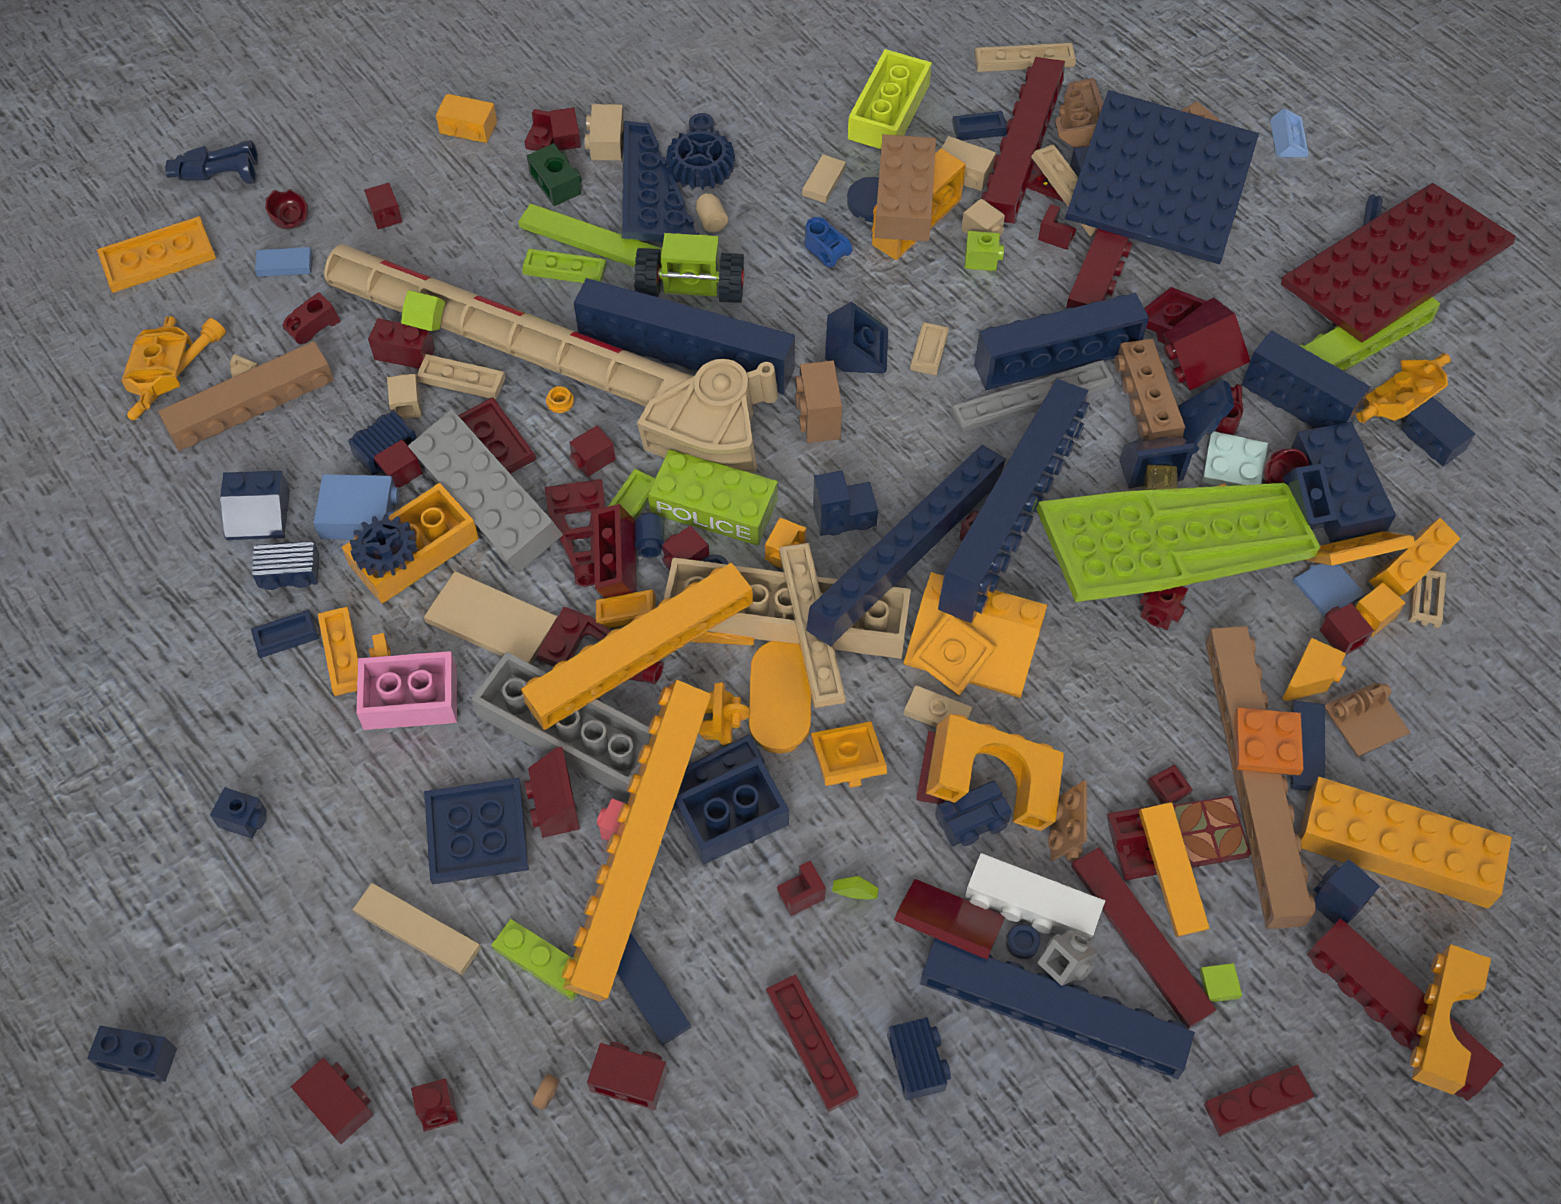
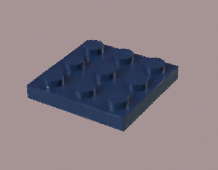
(475, 831)

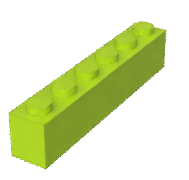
(1346, 351)

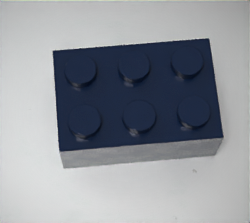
(731, 810)

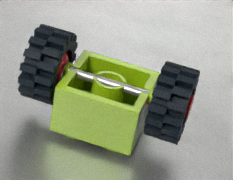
(690, 268)

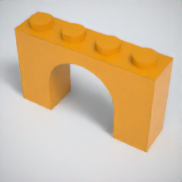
(1034, 766)

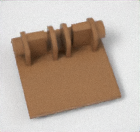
(1367, 718)
(1071, 824)

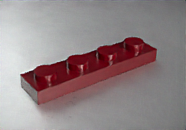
(812, 1043)

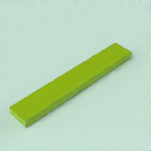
(581, 234)

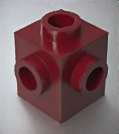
(1164, 606)

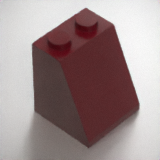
(1205, 345)

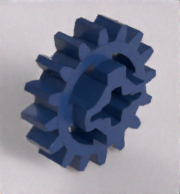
(383, 545)

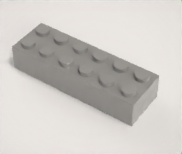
(485, 490)
(593, 739)

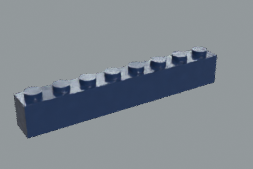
(1059, 1009)

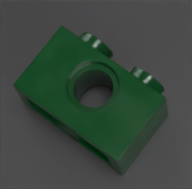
(554, 174)

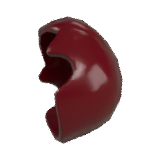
(286, 209)
(1281, 463)

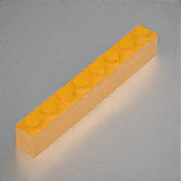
(637, 645)

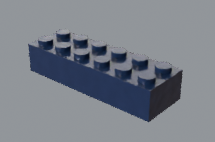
(1058, 340)

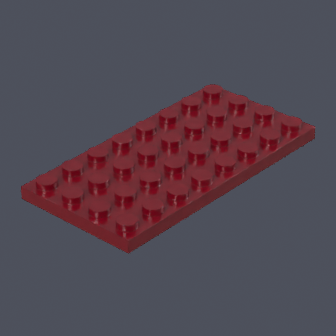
(1397, 261)

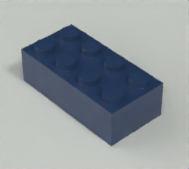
(1303, 383)
(1352, 480)

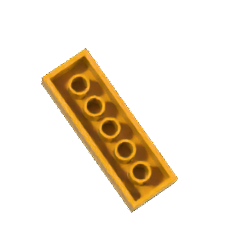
(1405, 842)

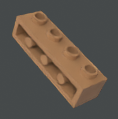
(1148, 390)

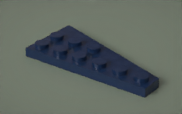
(649, 192)

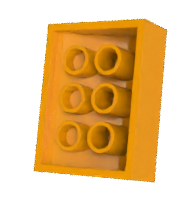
(1007, 623)

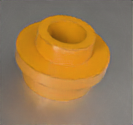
(559, 394)

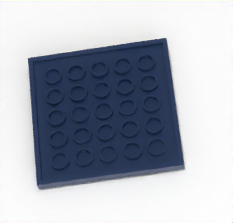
(1163, 177)

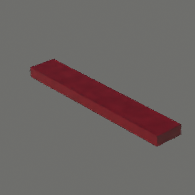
(1144, 939)

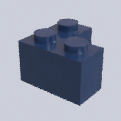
(841, 506)

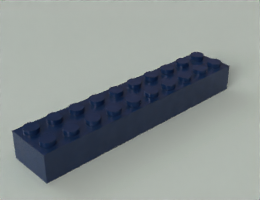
(1012, 501)

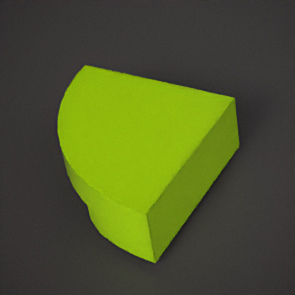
(856, 888)

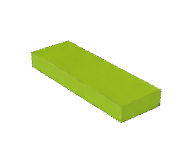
(563, 266)

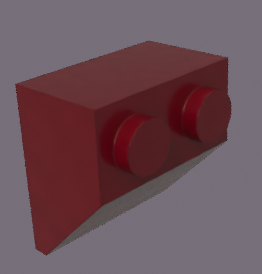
(552, 795)

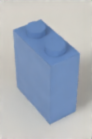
(350, 500)

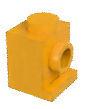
(784, 534)

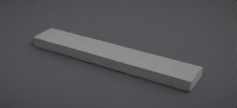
(1026, 396)

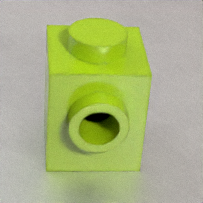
(983, 251)

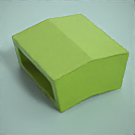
(422, 311)

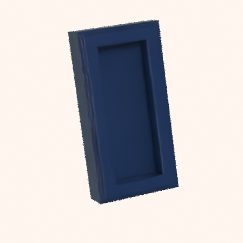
(979, 125)
(284, 633)

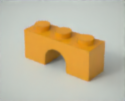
(1414, 562)

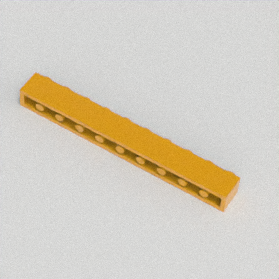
(637, 842)

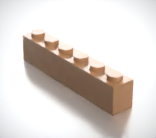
(246, 395)

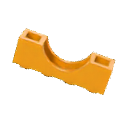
(1440, 1057)

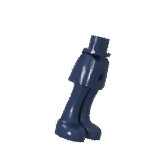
(202, 164)

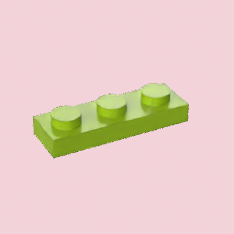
(533, 955)

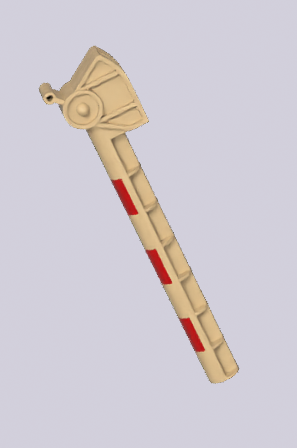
(683, 412)

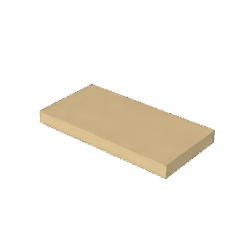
(490, 618)

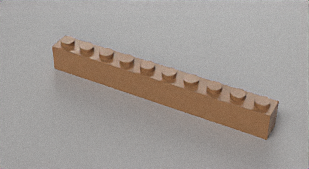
(1261, 795)

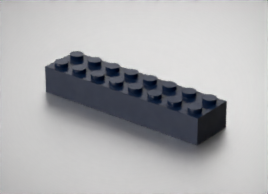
(679, 331)

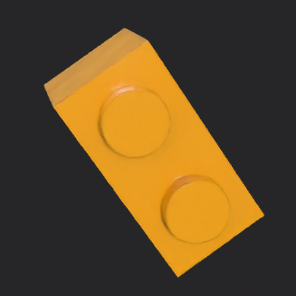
(466, 118)

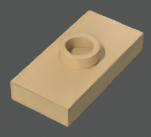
(933, 707)

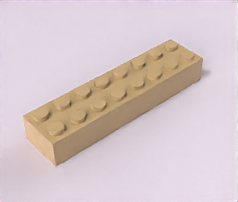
(772, 619)

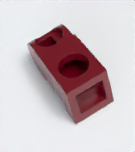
(310, 318)

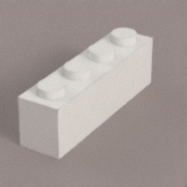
(1032, 898)

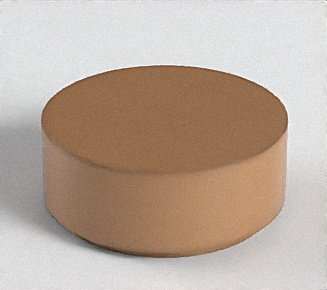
(545, 1092)

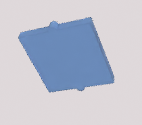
(1328, 587)

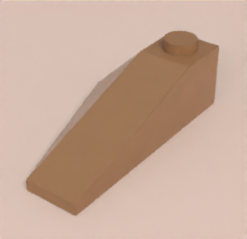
(1079, 113)

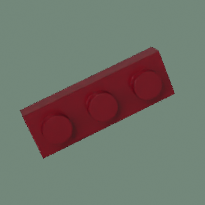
(1258, 1100)

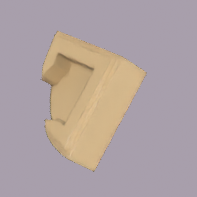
(240, 365)

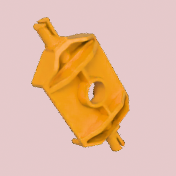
(155, 361)
(1406, 389)

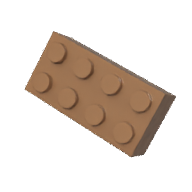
(905, 188)

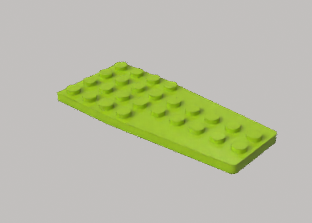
(1173, 537)

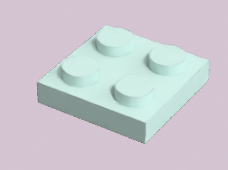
(1233, 460)

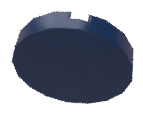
(863, 197)

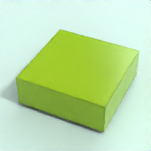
(1220, 982)

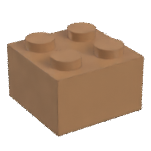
(819, 401)

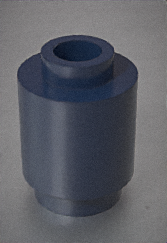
(649, 535)

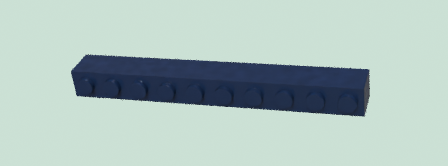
(904, 546)

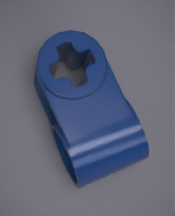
(826, 241)

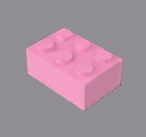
(407, 690)

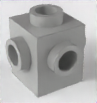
(1068, 957)

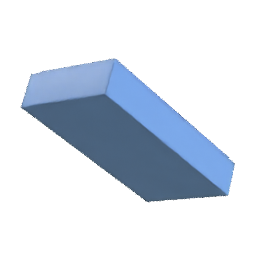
(283, 261)

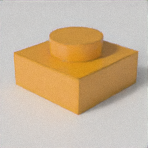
(380, 647)

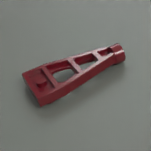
(574, 499)
(567, 635)

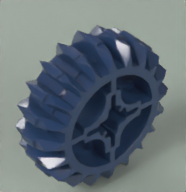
(701, 151)

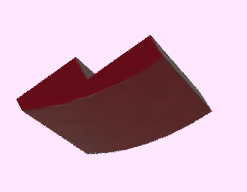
(1131, 844)

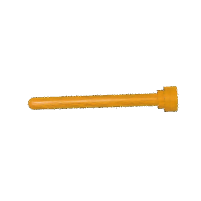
(210, 332)

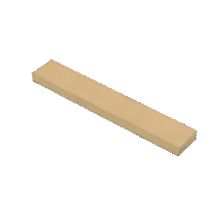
(818, 657)

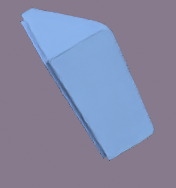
(1288, 134)

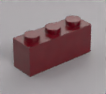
(614, 551)

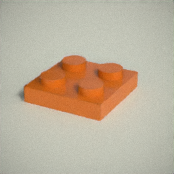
(1268, 741)

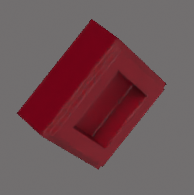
(1169, 785)

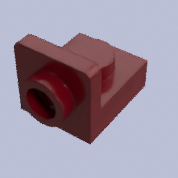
(540, 132)

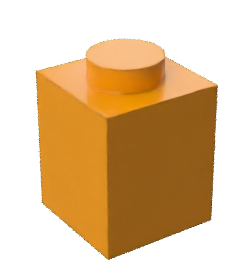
(1380, 607)

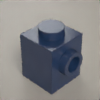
(239, 813)

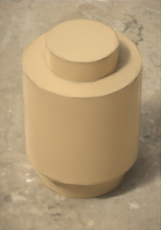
(711, 213)

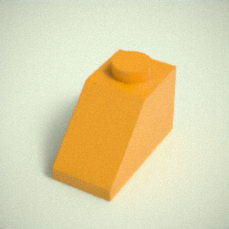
(1315, 671)

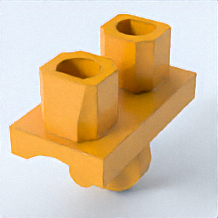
(726, 715)

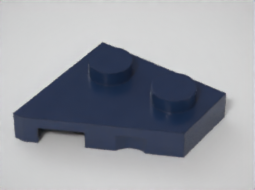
(1205, 411)

